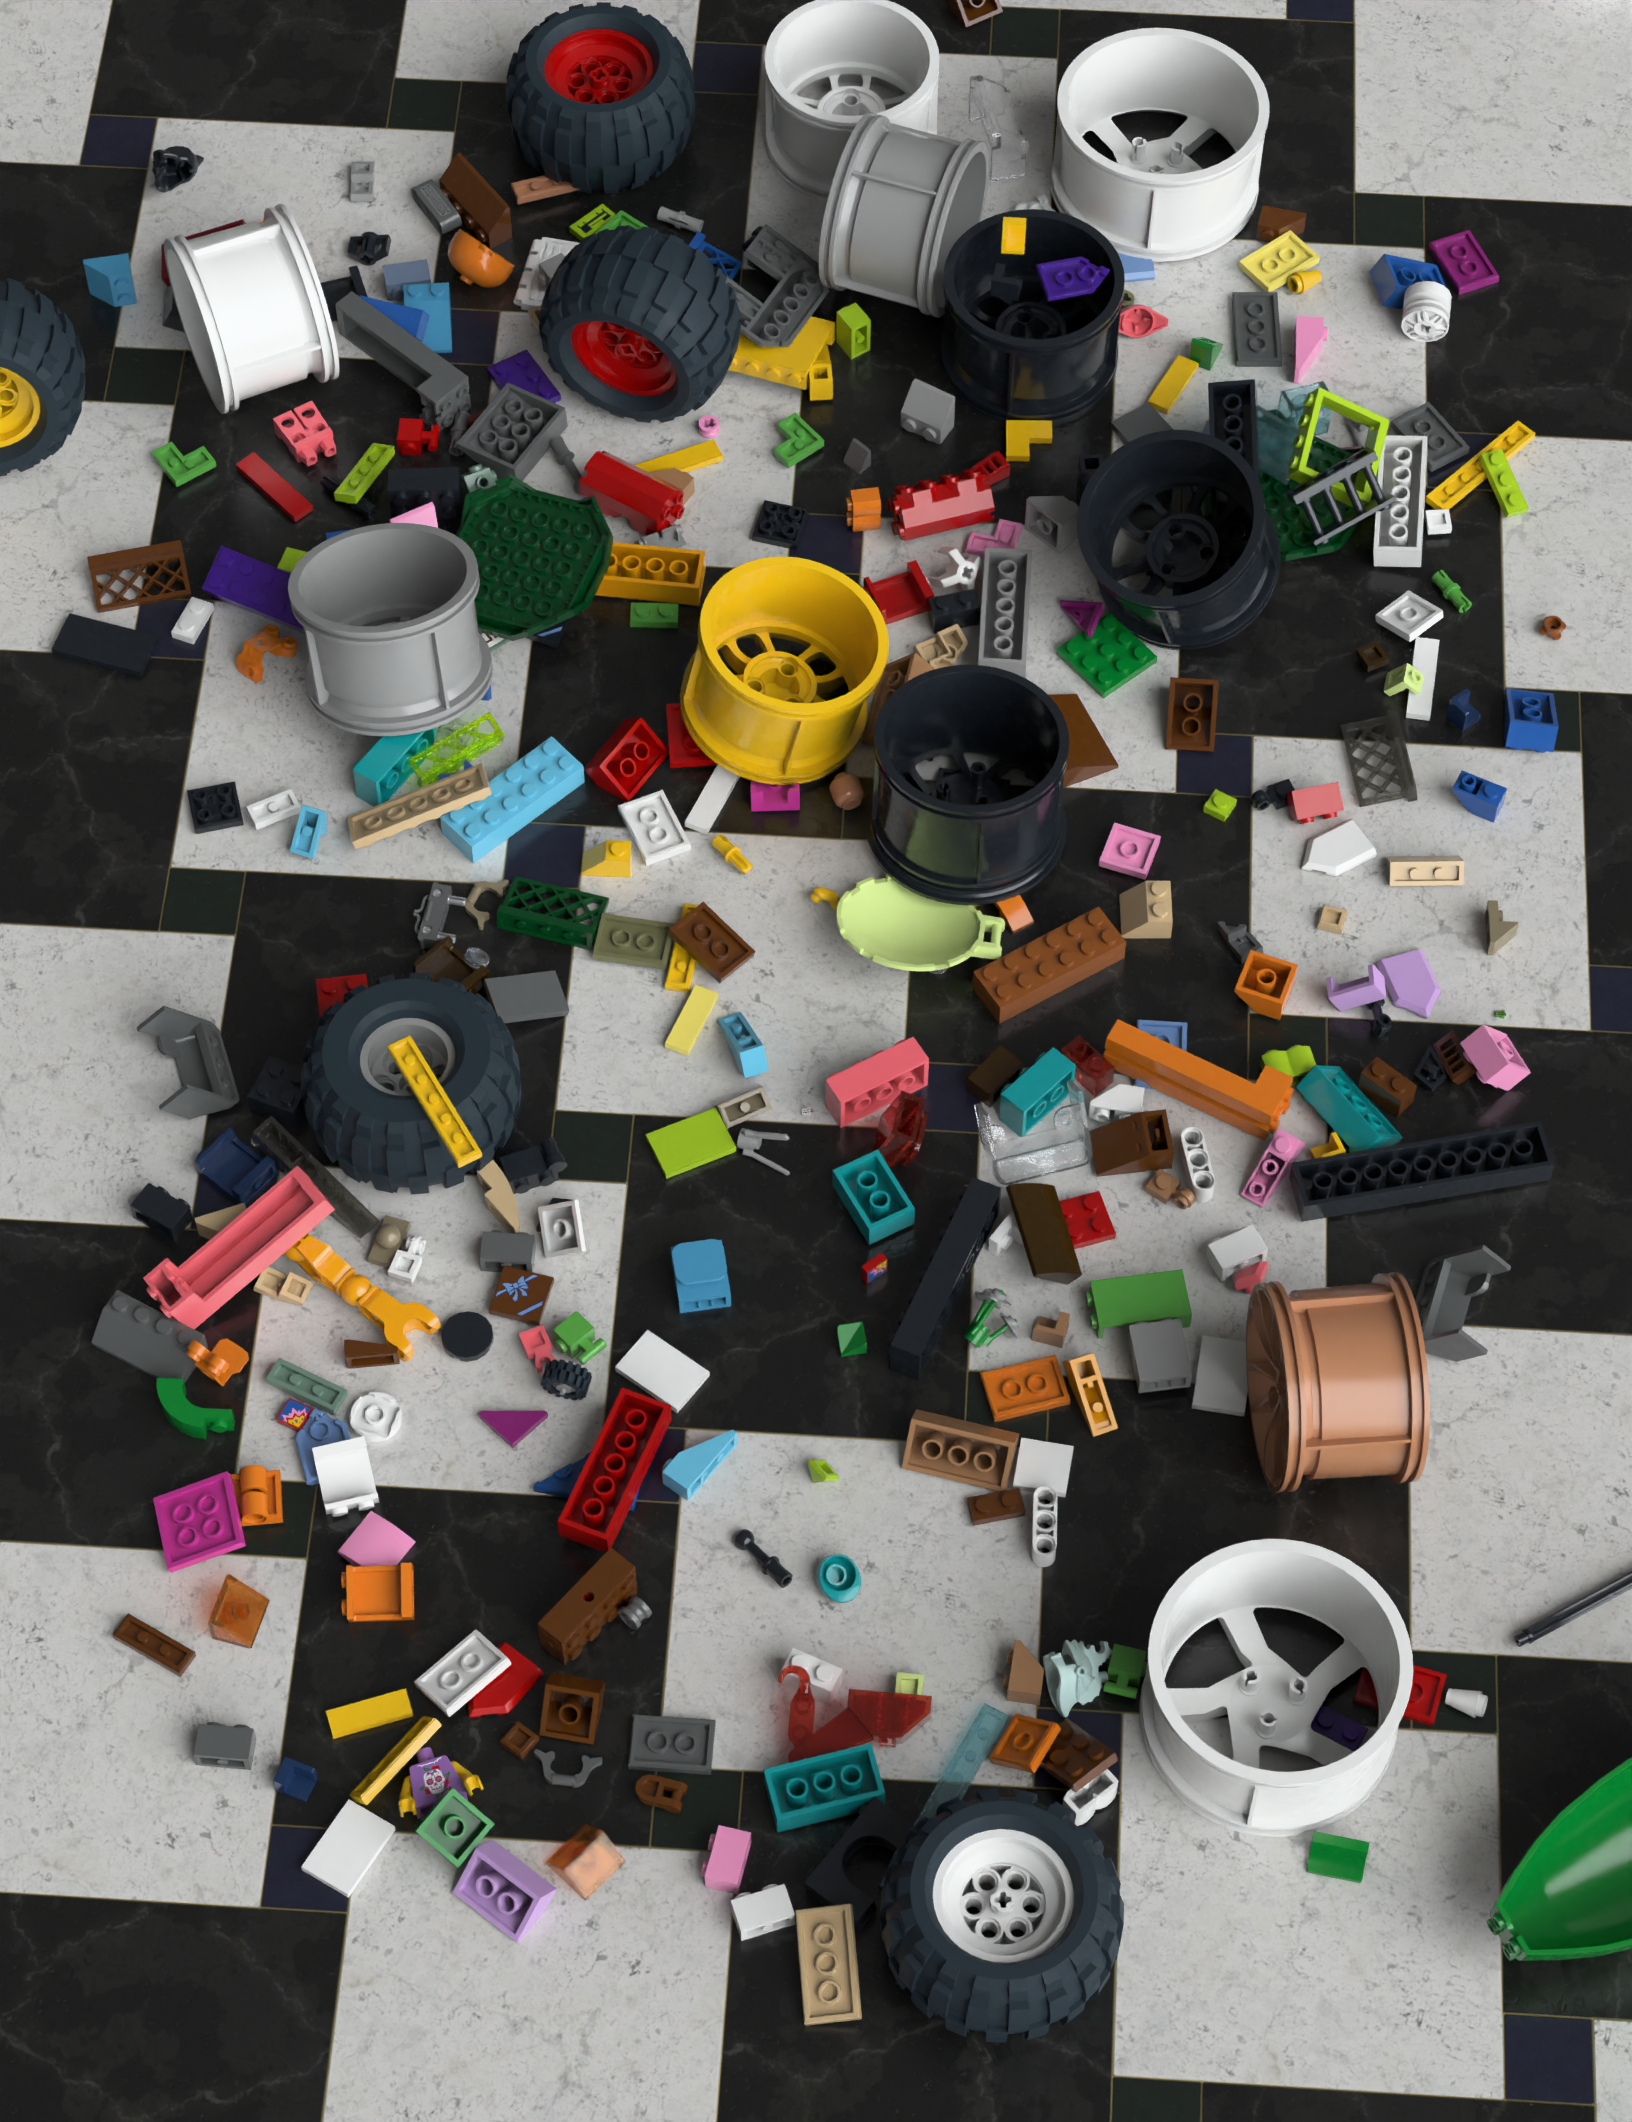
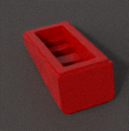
(998, 466)

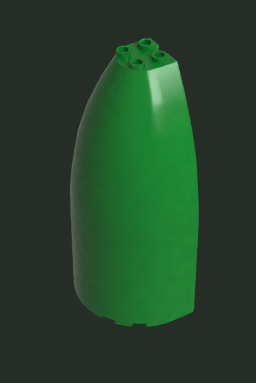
(1574, 1881)

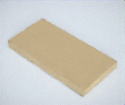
(828, 1964)

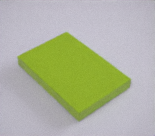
(690, 1143)

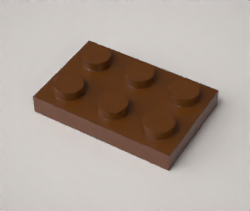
(711, 942)
(1076, 1757)

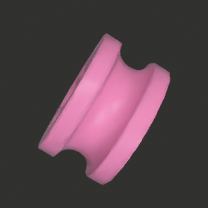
(707, 421)

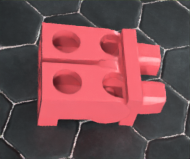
(305, 434)

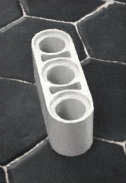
(1197, 1154)
(1044, 1515)

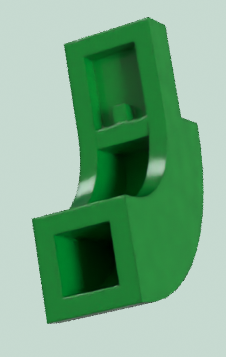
(188, 1417)

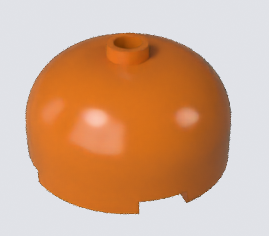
(477, 261)

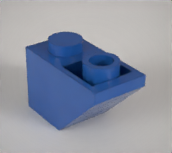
(1479, 795)

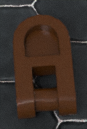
(651, 1788)

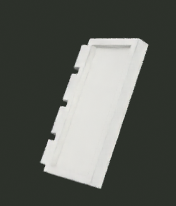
(530, 290)

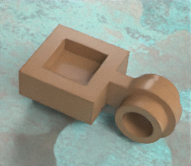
(1165, 1186)

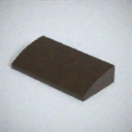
(1044, 1232)

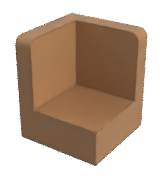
(1051, 1331)

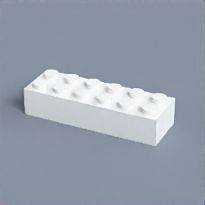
(1400, 527)

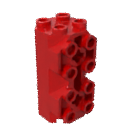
(631, 492)
(940, 505)

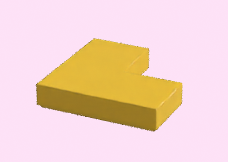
(1021, 433)

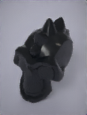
(174, 167)

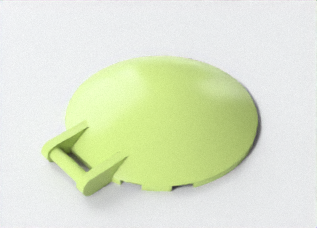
(913, 931)

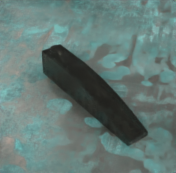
(287, 1153)

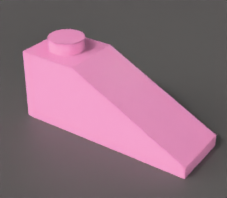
(1308, 341)

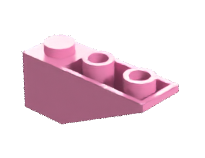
(1273, 1167)

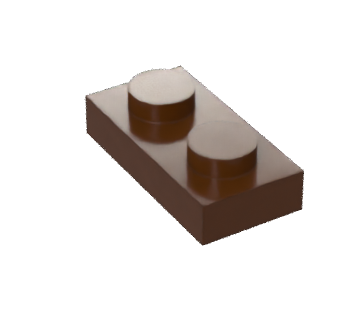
(996, 1506)

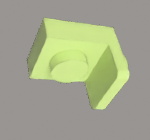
(1402, 678)

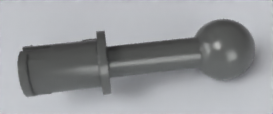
(565, 457)

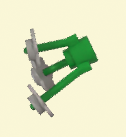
(976, 1331)

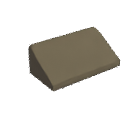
(743, 1107)

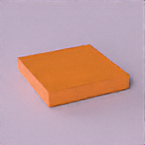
(1024, 1743)

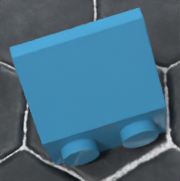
(111, 279)

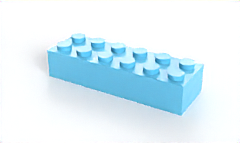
(516, 799)

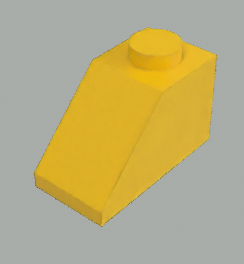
(608, 859)

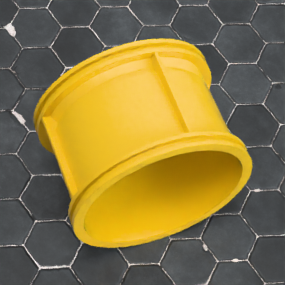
(770, 715)

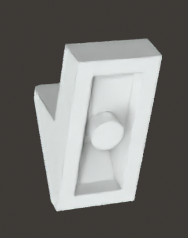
(1004, 1235)

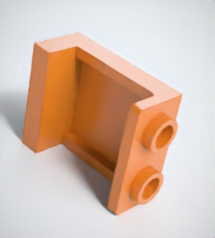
(378, 1593)

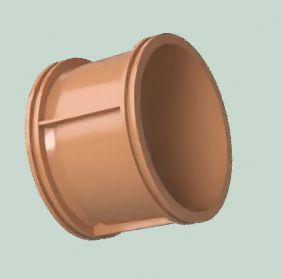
(1337, 1382)

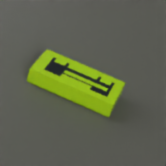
(591, 222)

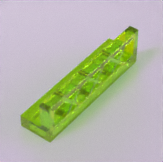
(457, 760)

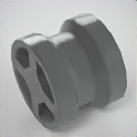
(634, 1612)

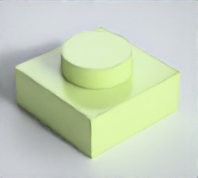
(909, 1683)

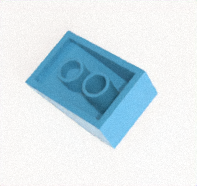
(436, 302)

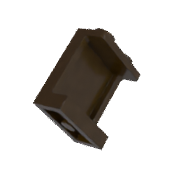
(449, 963)

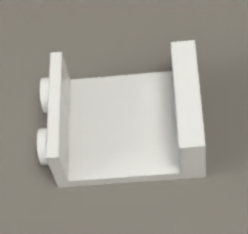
(345, 1476)

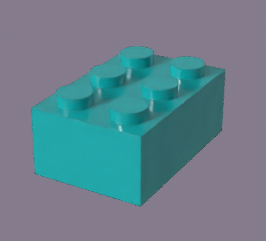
(1036, 1092)
(873, 1197)

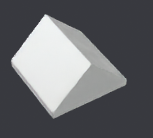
(561, 1229)

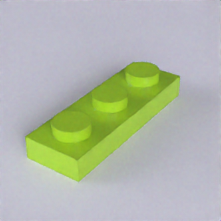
(1503, 483)

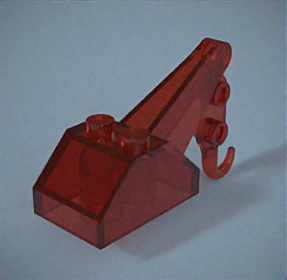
(869, 1717)

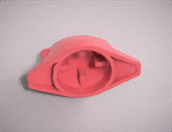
(1140, 321)

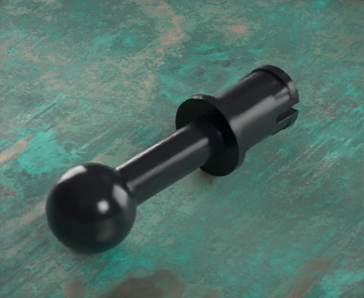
(745, 1540)

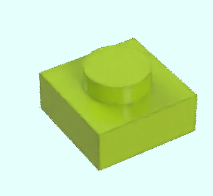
(1220, 805)

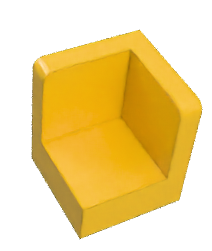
(1013, 235)
(1332, 1148)

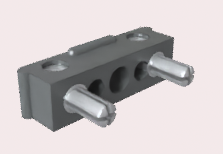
(435, 915)

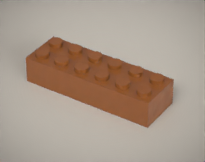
(1048, 965)

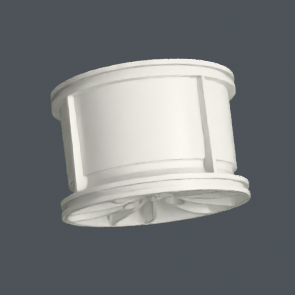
(836, 44)
(252, 308)

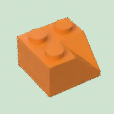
(1266, 983)

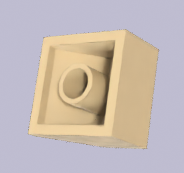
(1146, 910)

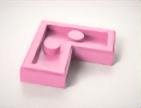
(1005, 536)

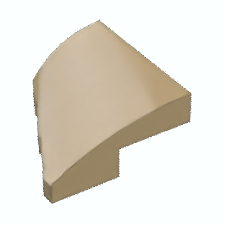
(943, 648)

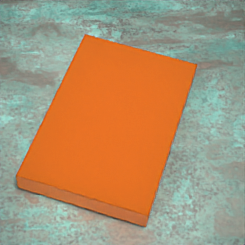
(1024, 1388)

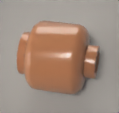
(846, 791)

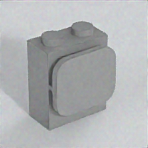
(1159, 1355)

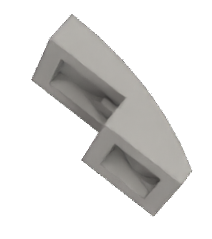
(362, 181)

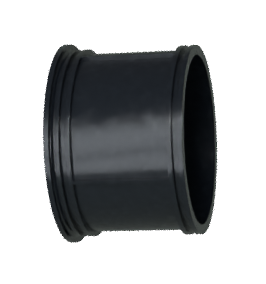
(963, 836)

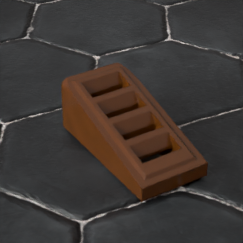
(1464, 1072)
(368, 1354)

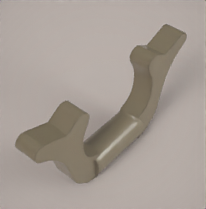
(477, 889)

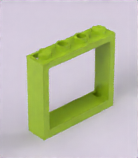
(1307, 423)

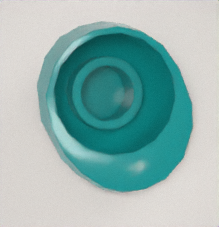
(838, 1578)

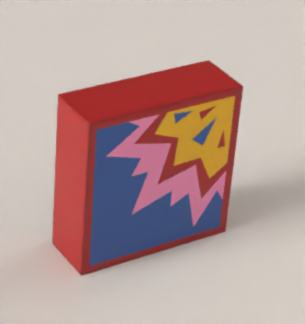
(874, 1268)
(294, 1415)

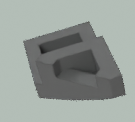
(1239, 940)

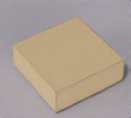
(1332, 919)

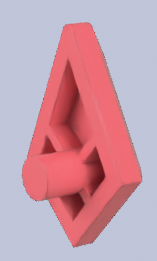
(1249, 1276)

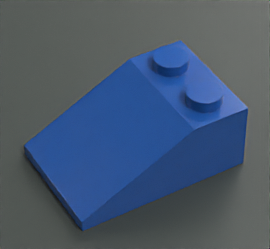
(1395, 274)
(1530, 720)

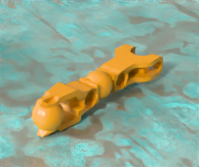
(356, 1290)

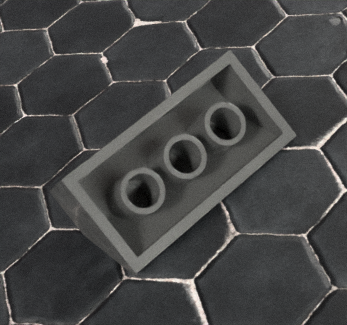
(146, 1338)

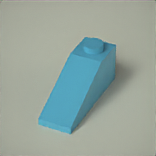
(744, 1045)
(696, 1464)

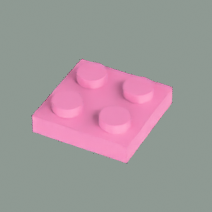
(1129, 851)

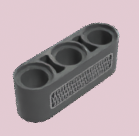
(436, 207)

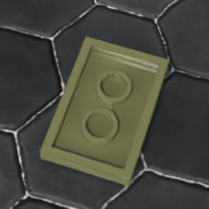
(633, 941)

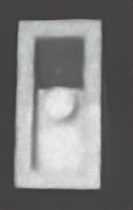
(446, 730)

